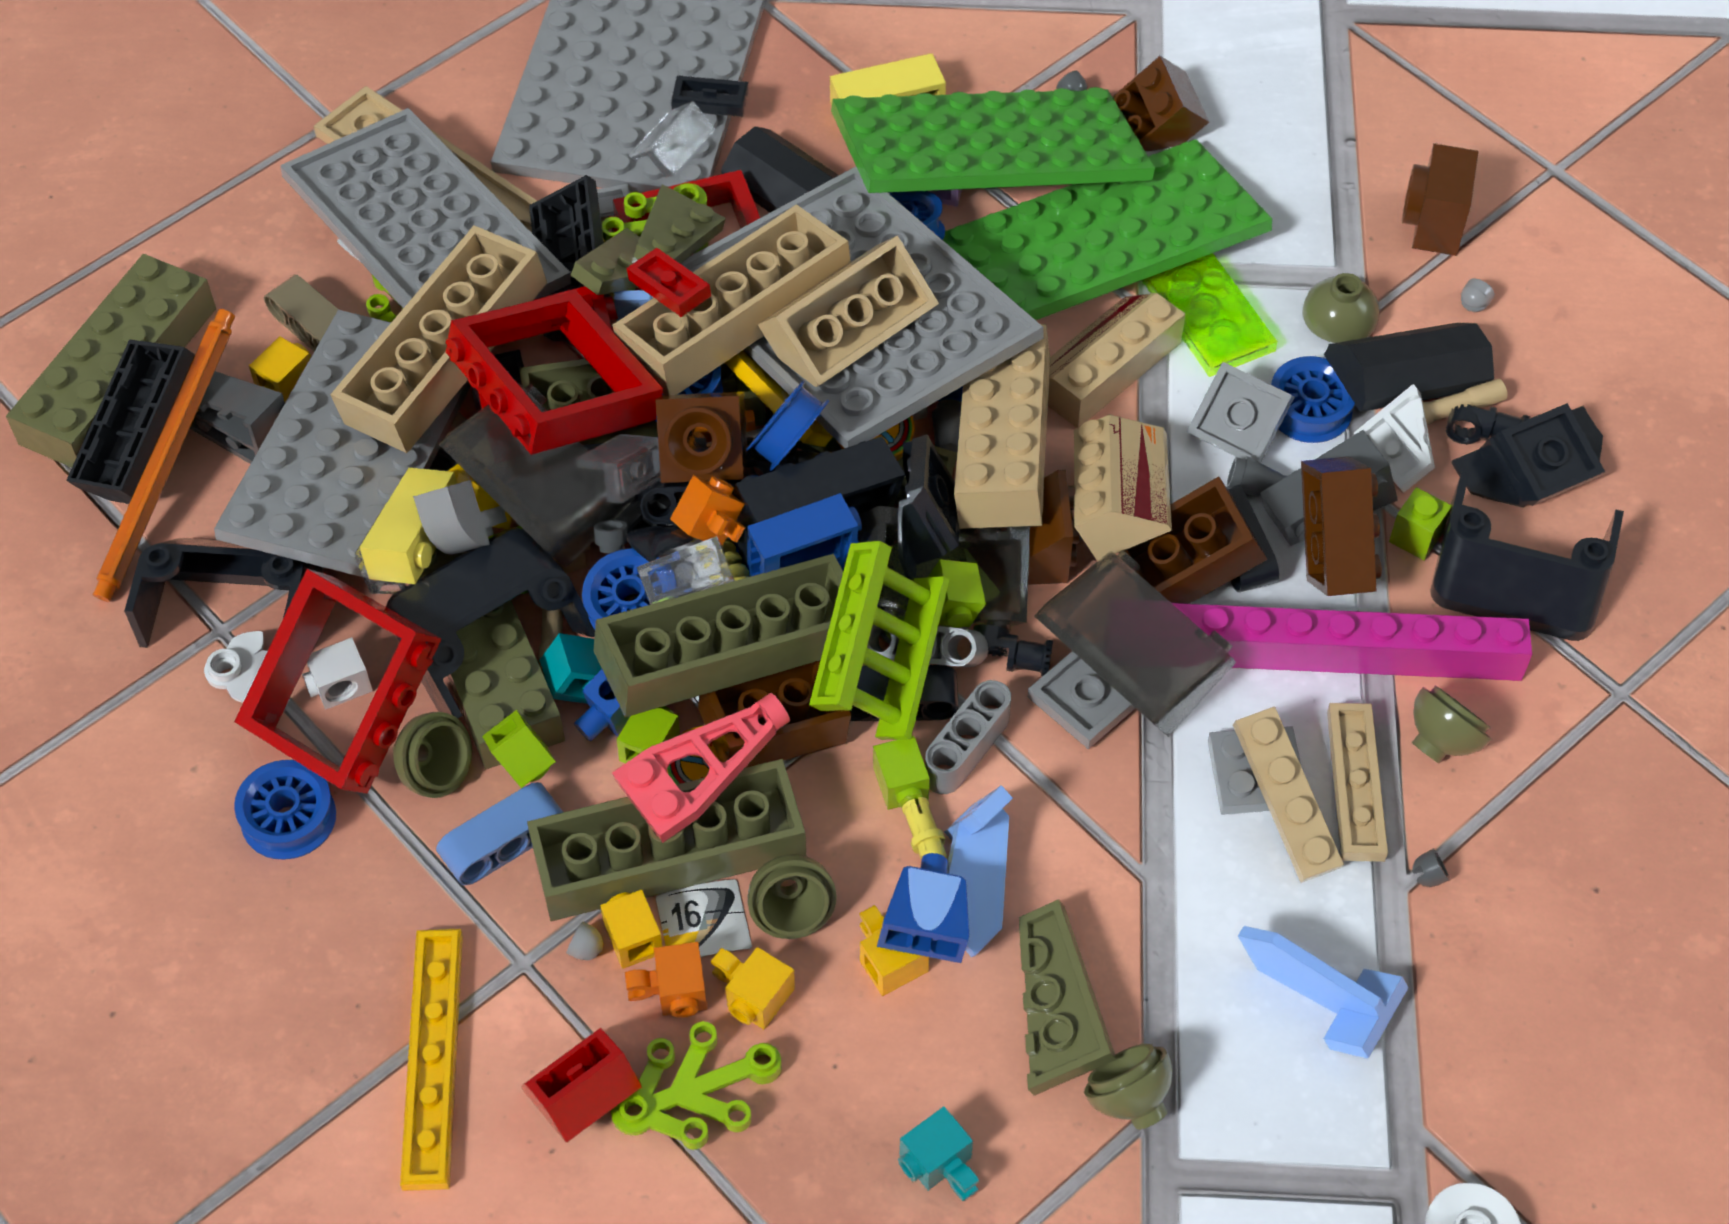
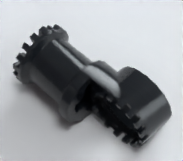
(1486, 423)
(1020, 653)

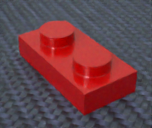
(669, 282)

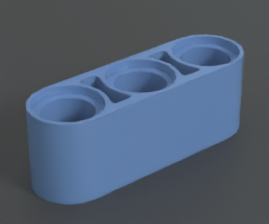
(495, 834)

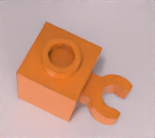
(709, 510)
(676, 980)

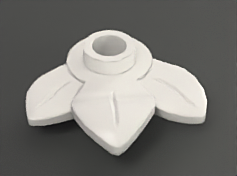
(244, 657)

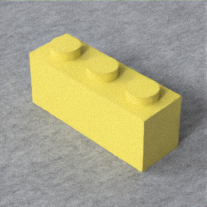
(896, 78)
(397, 543)

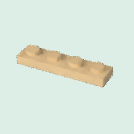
(1357, 782)
(1288, 794)

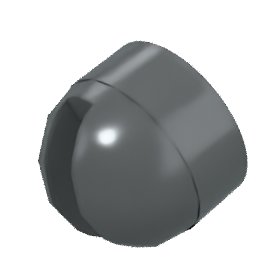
(1073, 81)
(1433, 868)

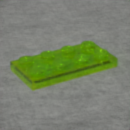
(1218, 317)

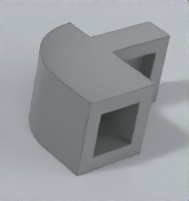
(454, 519)

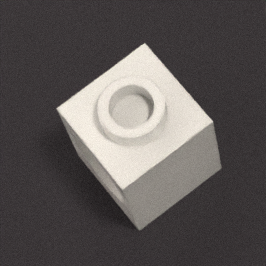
(337, 674)

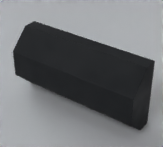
(775, 168)
(568, 227)
(1434, 359)
(130, 419)

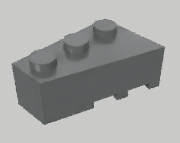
(237, 415)
(1285, 499)

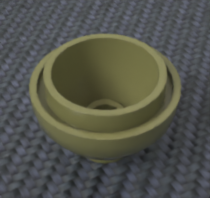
(1341, 309)
(1446, 726)
(433, 754)
(791, 909)
(1132, 1085)

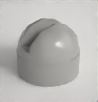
(1476, 295)
(586, 943)

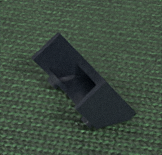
(203, 562)
(1521, 583)
(477, 585)

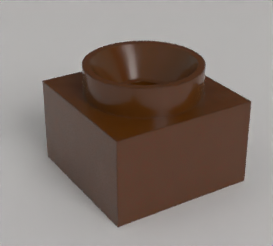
(1441, 198)
(679, 452)

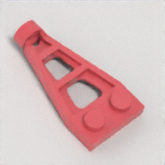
(660, 799)

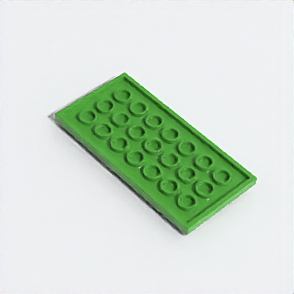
(990, 140)
(1110, 233)

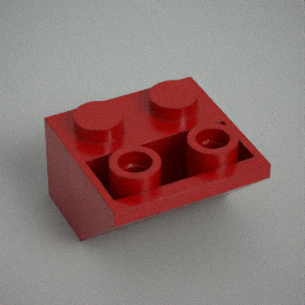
(582, 1085)

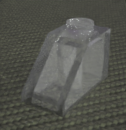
(686, 571)

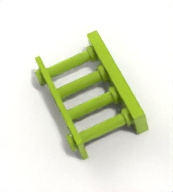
(849, 635)

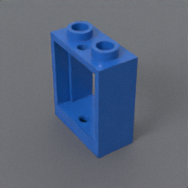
(803, 535)

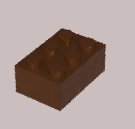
(1340, 526)
(1203, 550)
(804, 734)

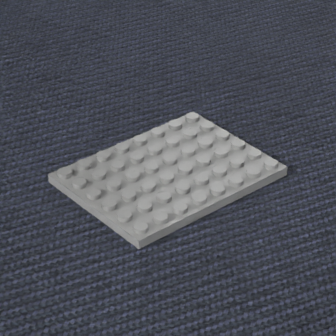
(608, 78)
(927, 359)

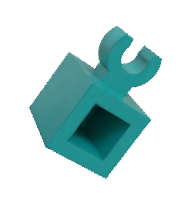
(569, 666)
(939, 1151)

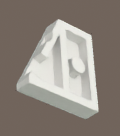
(1403, 438)

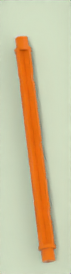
(163, 456)

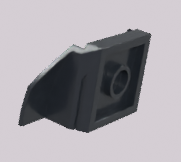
(1535, 458)
(929, 513)

